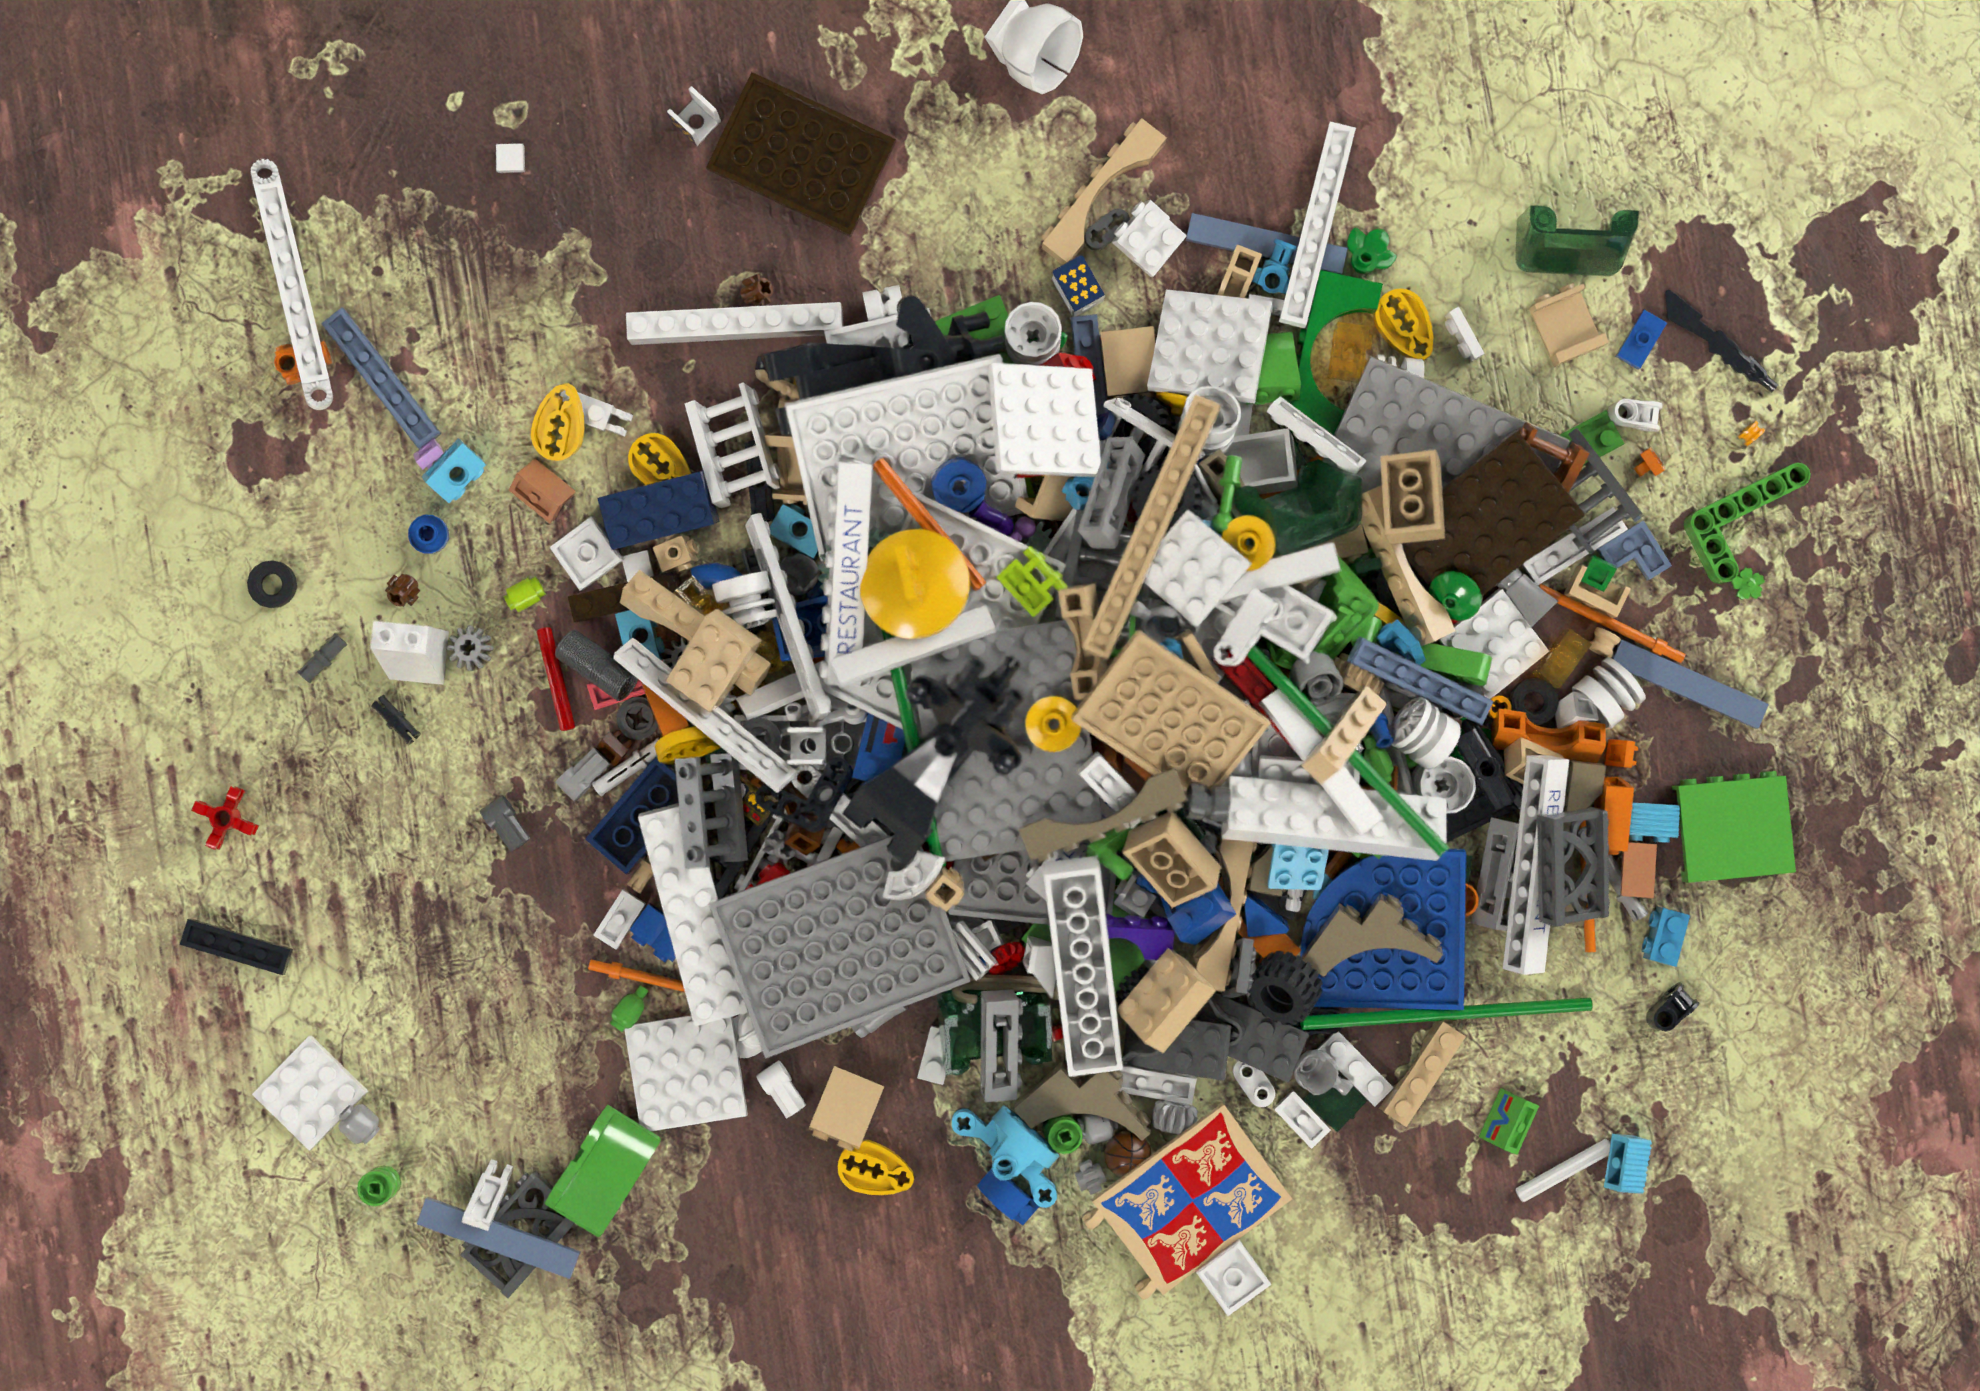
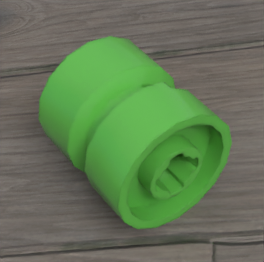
(1063, 1133)
(379, 1185)

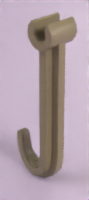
(1000, 982)

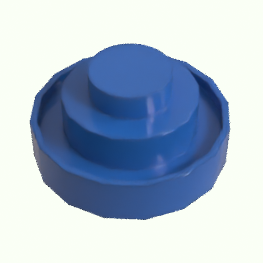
(428, 534)

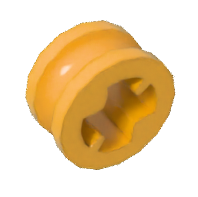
(1751, 433)
(1500, 699)

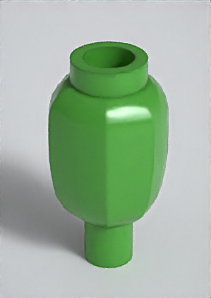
(1378, 758)
(628, 1009)

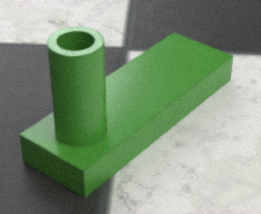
(1106, 851)

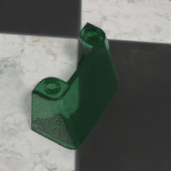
(1556, 250)
(1314, 512)
(962, 1030)

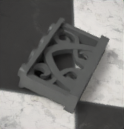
(1551, 861)
(517, 1270)

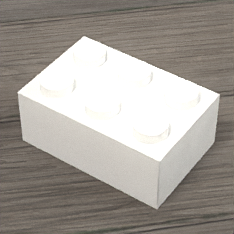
(1266, 460)

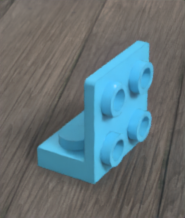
(1297, 867)

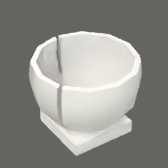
(1028, 35)

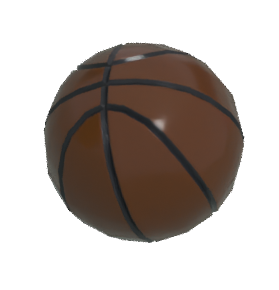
(1125, 1152)

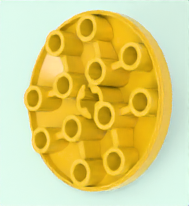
(915, 584)

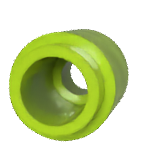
(524, 594)

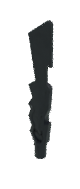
(1718, 343)

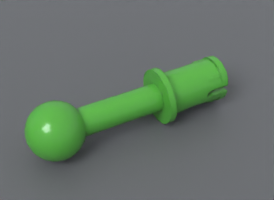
(1230, 482)

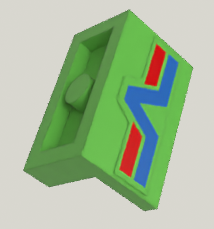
(1508, 1121)

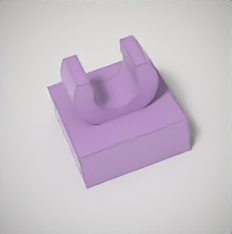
(428, 454)

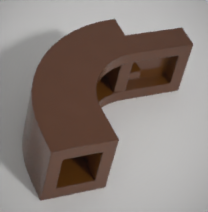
(796, 836)

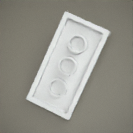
(1295, 624)

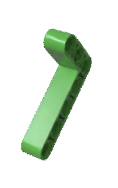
(1736, 509)
(1449, 662)

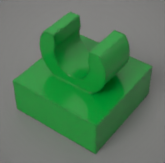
(1598, 573)

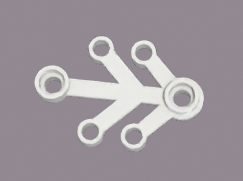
(842, 709)

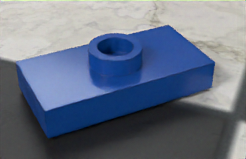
(1641, 339)

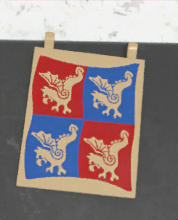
(1189, 1200)

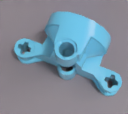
(1014, 1141)

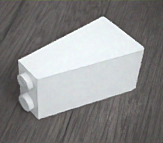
(410, 651)

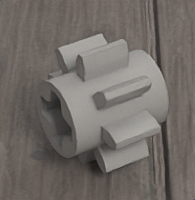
(777, 848)
(1090, 1176)

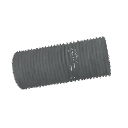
(595, 665)

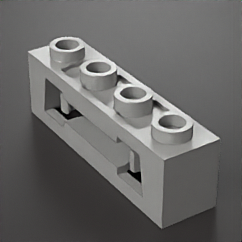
(1111, 492)
(1496, 874)
(1003, 1084)

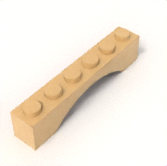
(1137, 150)
(1239, 273)
(659, 605)
(1421, 612)
(1215, 954)

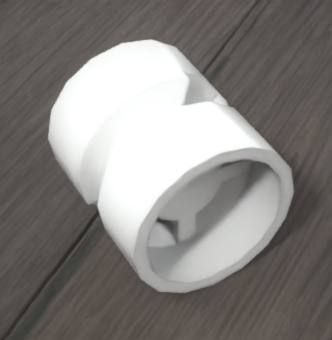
(882, 304)

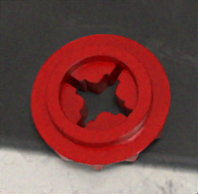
(1007, 957)

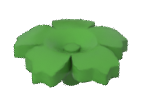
(1748, 584)

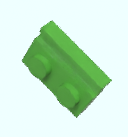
(1599, 433)

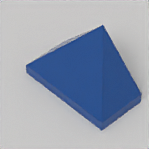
(1262, 919)

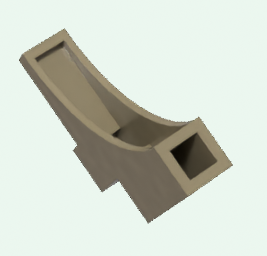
(1379, 928)
(1094, 1095)

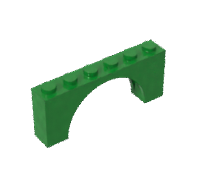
(1333, 298)

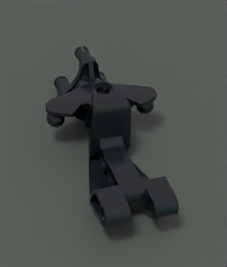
(838, 367)
(969, 719)

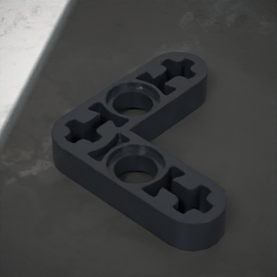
(813, 805)

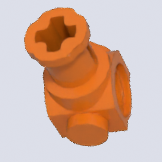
(286, 352)

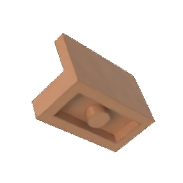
(541, 490)
(1638, 870)

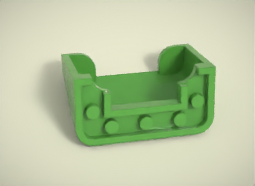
(1351, 604)

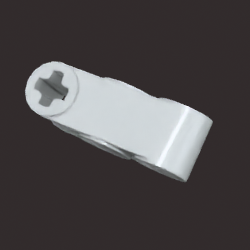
(1245, 628)

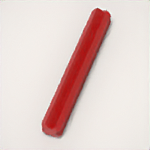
(555, 679)

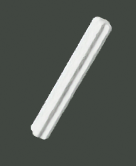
(1563, 1170)

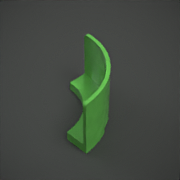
(603, 1171)

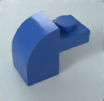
(1008, 1197)

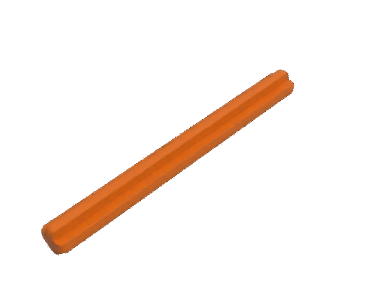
(919, 512)

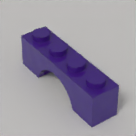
(1150, 935)

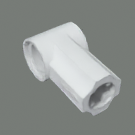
(778, 1084)

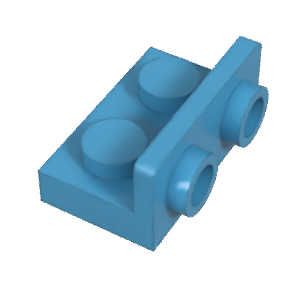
(1397, 638)
(1665, 936)

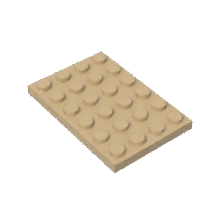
(1169, 715)

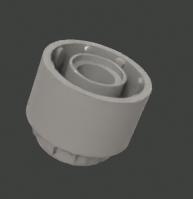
(1318, 679)

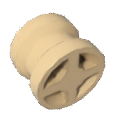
(1604, 642)

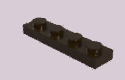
(607, 599)

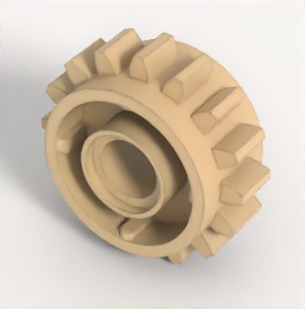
(1355, 677)

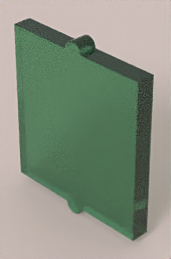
(1335, 1107)

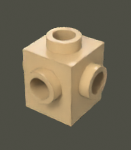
(676, 553)
(949, 895)

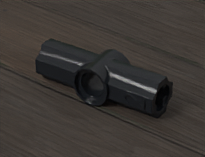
(760, 498)
(1494, 784)

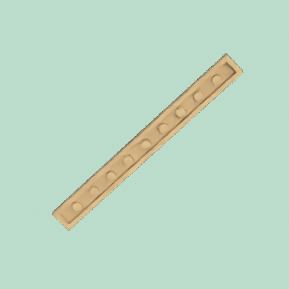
(1151, 527)

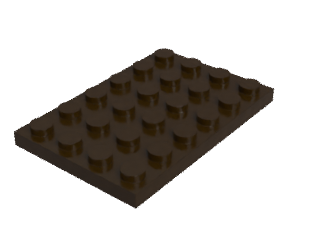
(801, 154)
(1496, 516)

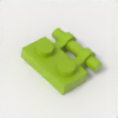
(1025, 587)

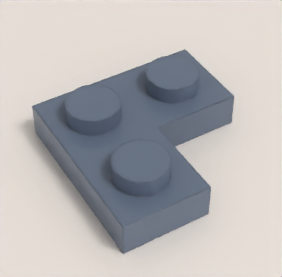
(1639, 545)

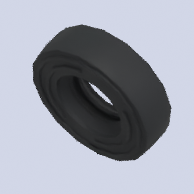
(256, 579)
(1542, 687)

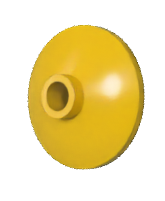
(1174, 401)
(1250, 526)
(1038, 724)

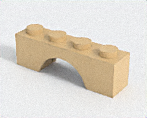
(1079, 609)
(1341, 741)
(1431, 1061)

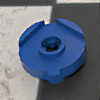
(960, 470)

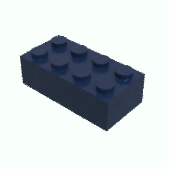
(657, 510)
(619, 832)

